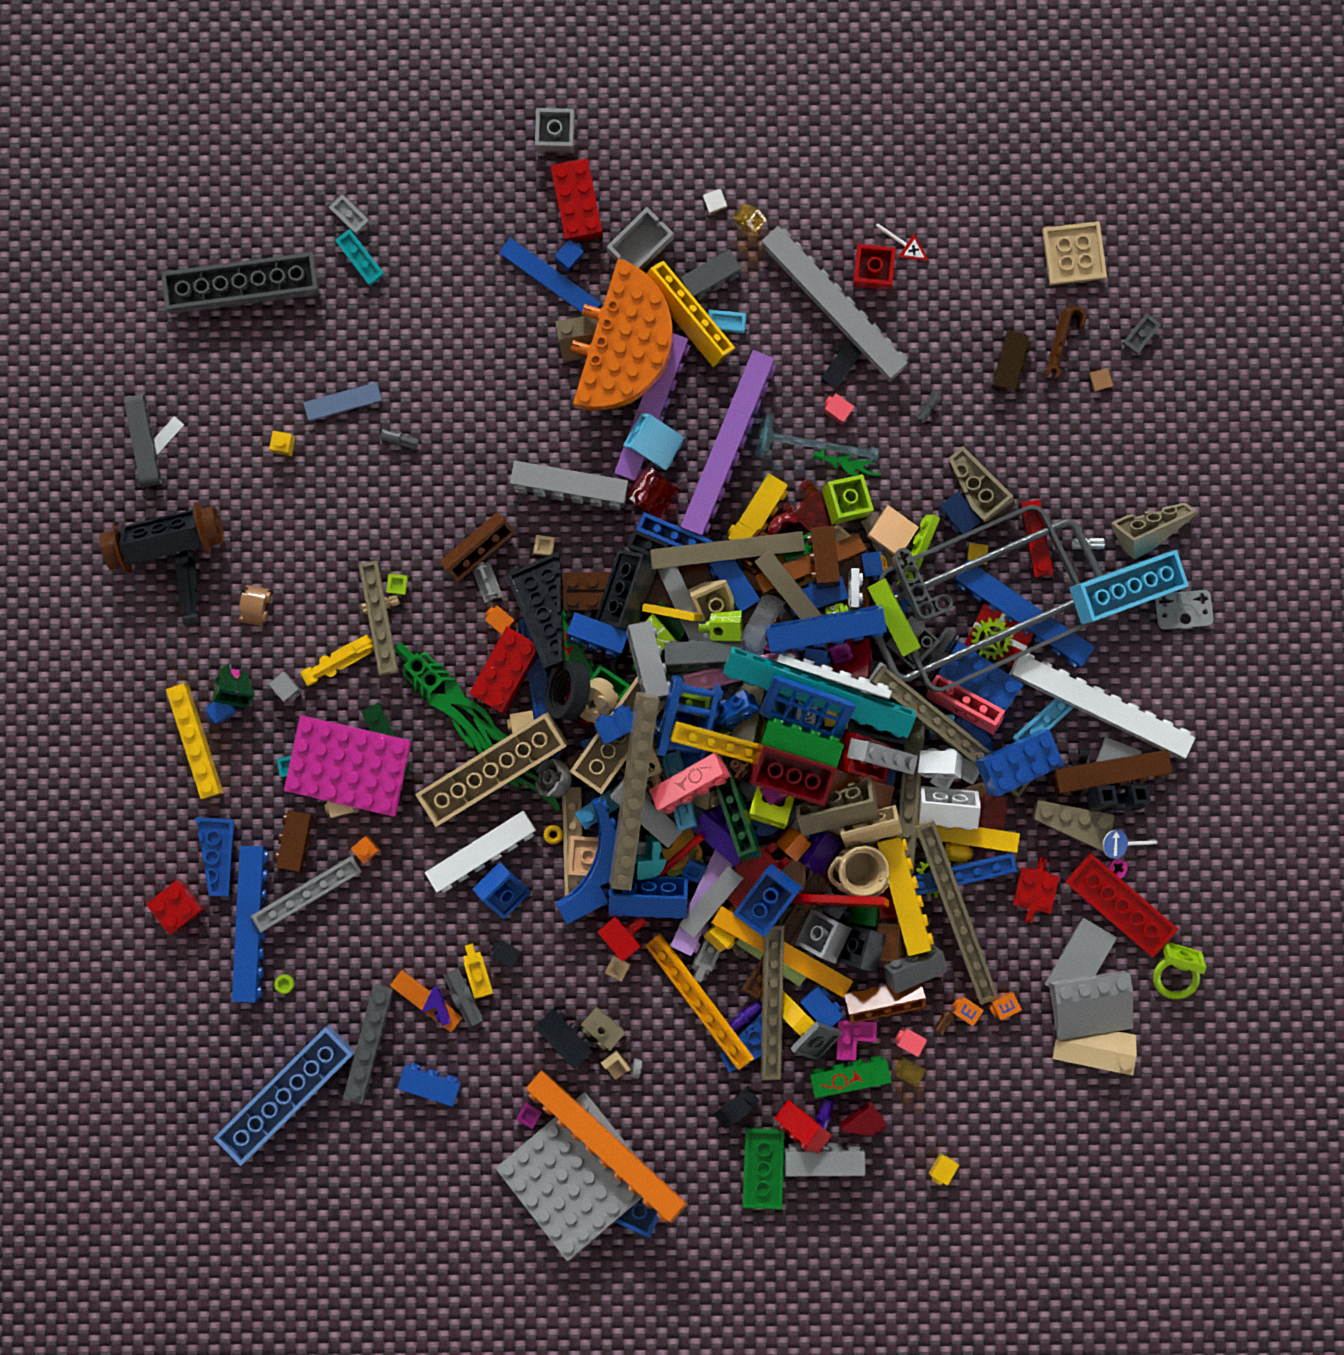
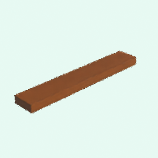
(802, 568)

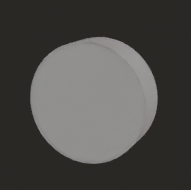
(636, 1068)

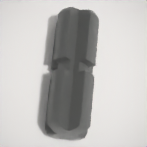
(931, 403)

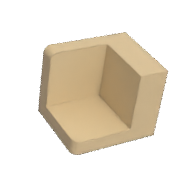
(616, 1064)

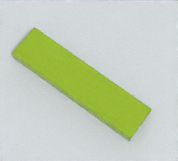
(894, 617)

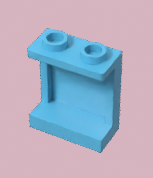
(654, 441)

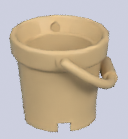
(861, 871)

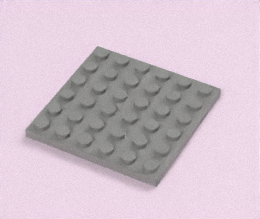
(567, 1185)

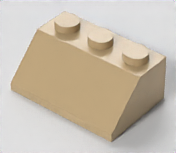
(872, 831)

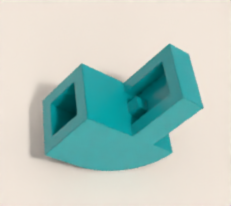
(650, 863)

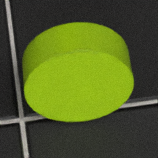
(284, 984)

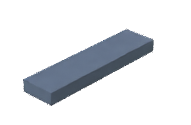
(342, 401)

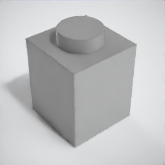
(285, 687)

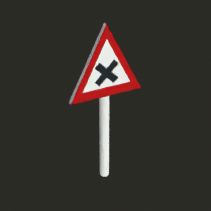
(911, 249)

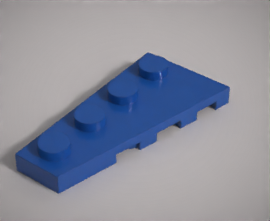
(217, 852)

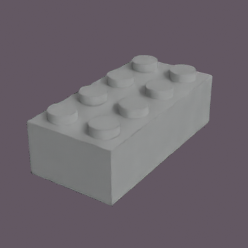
(830, 1161)

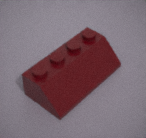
(792, 774)

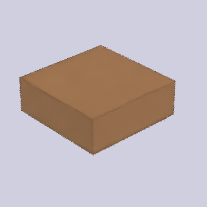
(1100, 380)

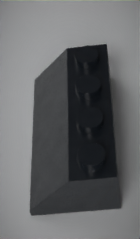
(626, 589)

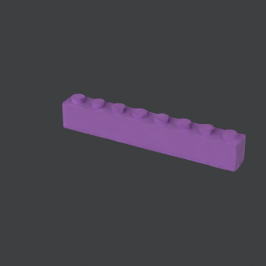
(653, 403)

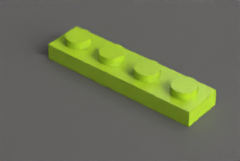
(922, 540)

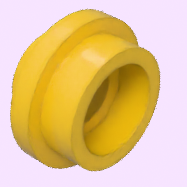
(548, 830)

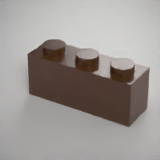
(824, 557)
(293, 840)

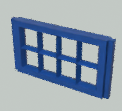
(772, 696)

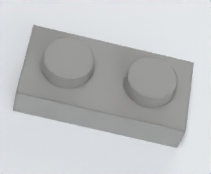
(349, 214)

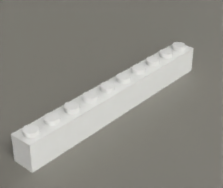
(1102, 706)

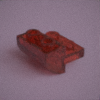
(652, 493)

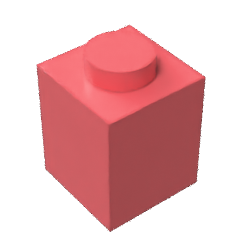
(838, 408)
(910, 1041)

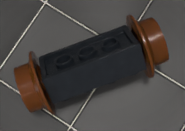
(161, 537)

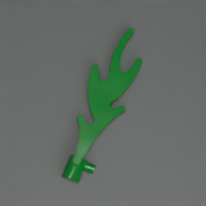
(848, 466)

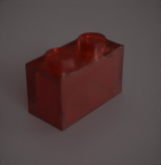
(992, 811)

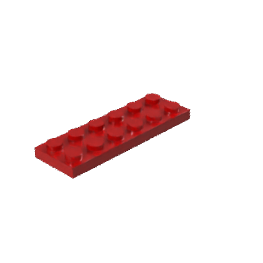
(1121, 905)

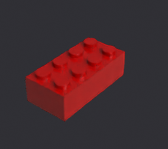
(577, 200)
(505, 670)

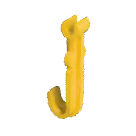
(338, 660)

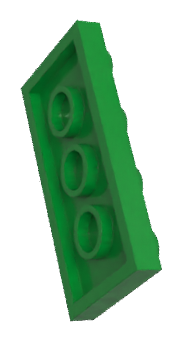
(763, 1168)

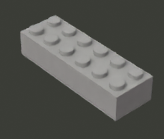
(569, 484)

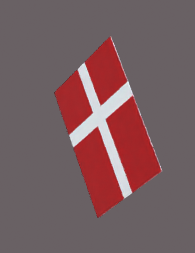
(1020, 640)

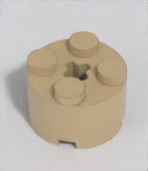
(601, 700)

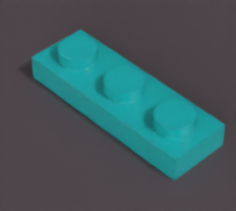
(359, 257)

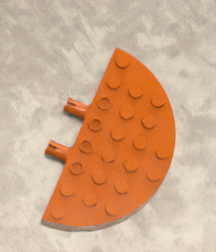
(628, 343)

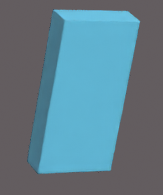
(729, 321)

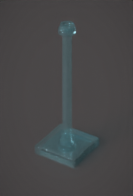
(766, 436)

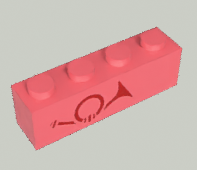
(967, 705)
(689, 783)

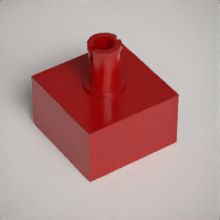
(621, 936)

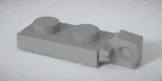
(704, 960)

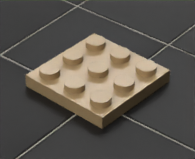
(1074, 253)

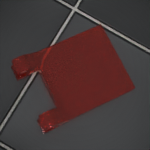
(811, 508)

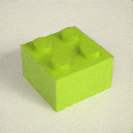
(847, 499)

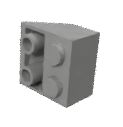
(925, 638)

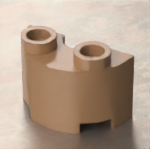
(253, 605)

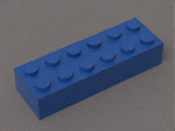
(826, 628)

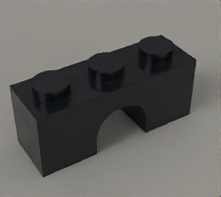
(1108, 799)

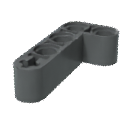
(918, 584)

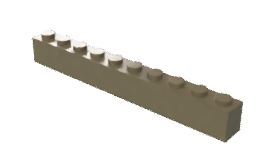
(633, 791)

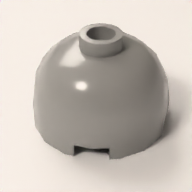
(553, 778)

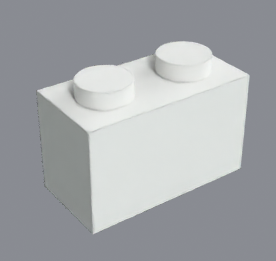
(940, 763)

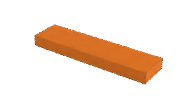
(418, 996)

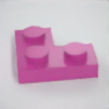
(851, 1034)

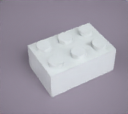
(949, 807)

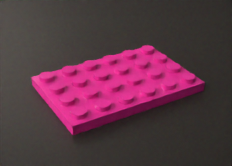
(347, 765)

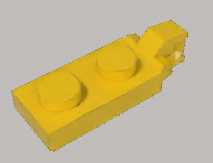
(477, 973)

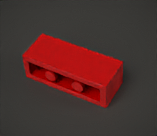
(802, 1127)

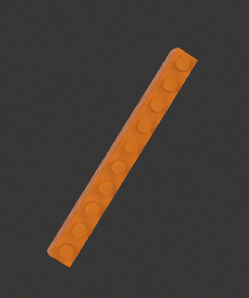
(606, 1146)

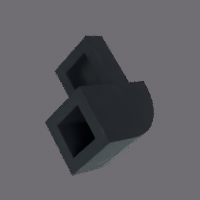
(736, 1108)

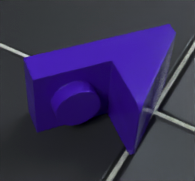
(436, 1001)

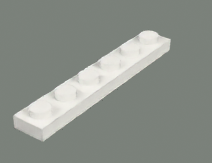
(843, 678)

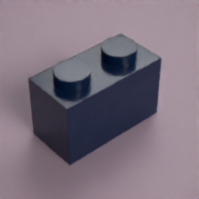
(958, 514)

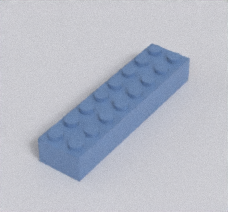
(284, 1095)

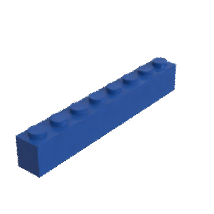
(1000, 597)
(247, 935)

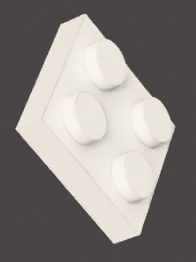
(855, 581)

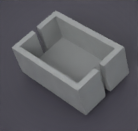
(641, 240)

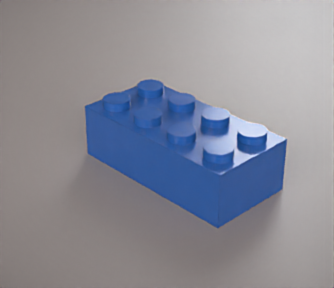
(992, 686)
(1019, 762)
(651, 898)

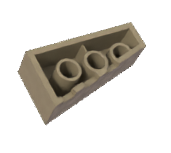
(841, 809)
(1074, 822)

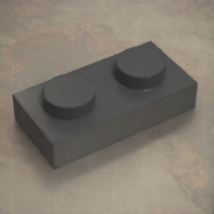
(1141, 333)

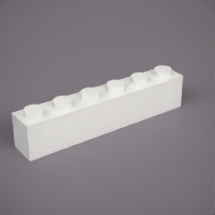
(480, 851)

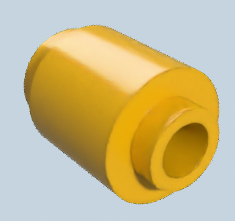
(958, 852)

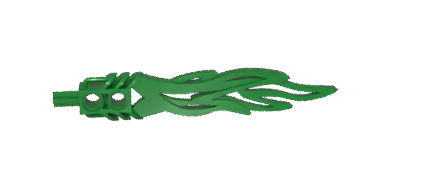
(455, 696)

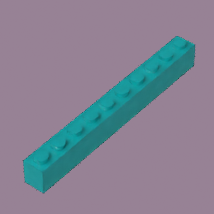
(868, 710)

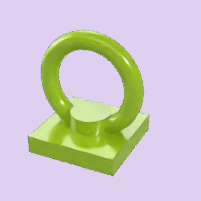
(1182, 959)

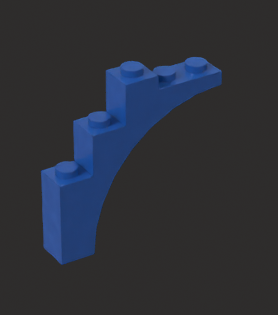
(589, 893)

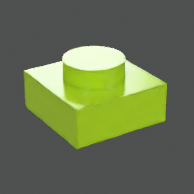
(397, 584)

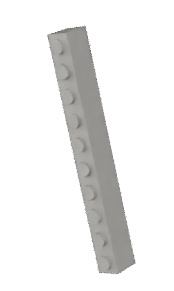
(834, 303)

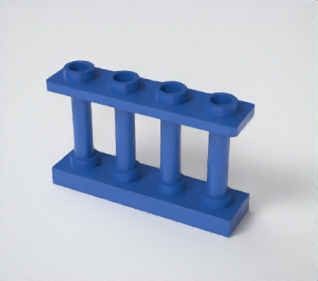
(673, 706)

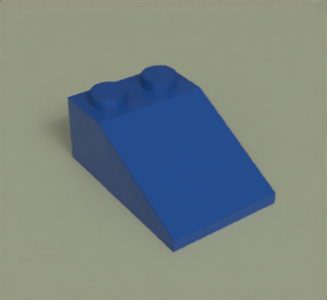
(767, 900)

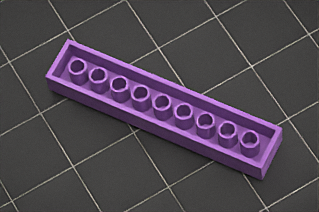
(729, 440)

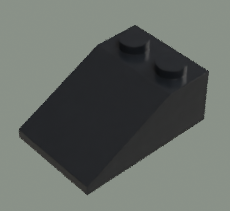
(862, 948)

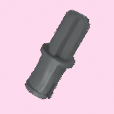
(399, 439)

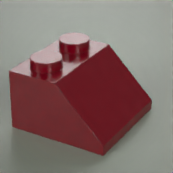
(864, 1121)

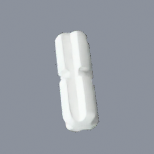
(1094, 543)

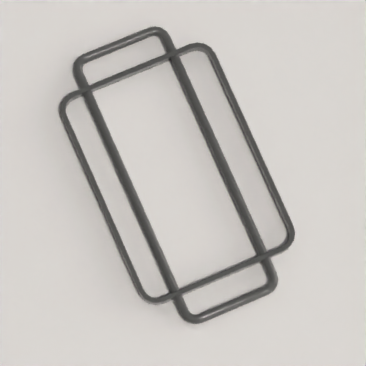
(1049, 529)

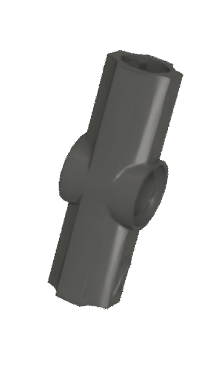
(947, 641)
(463, 997)

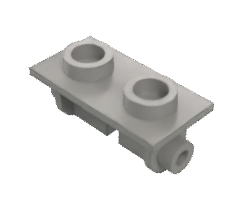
(487, 582)

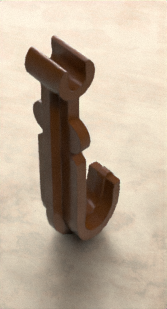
(1060, 338)

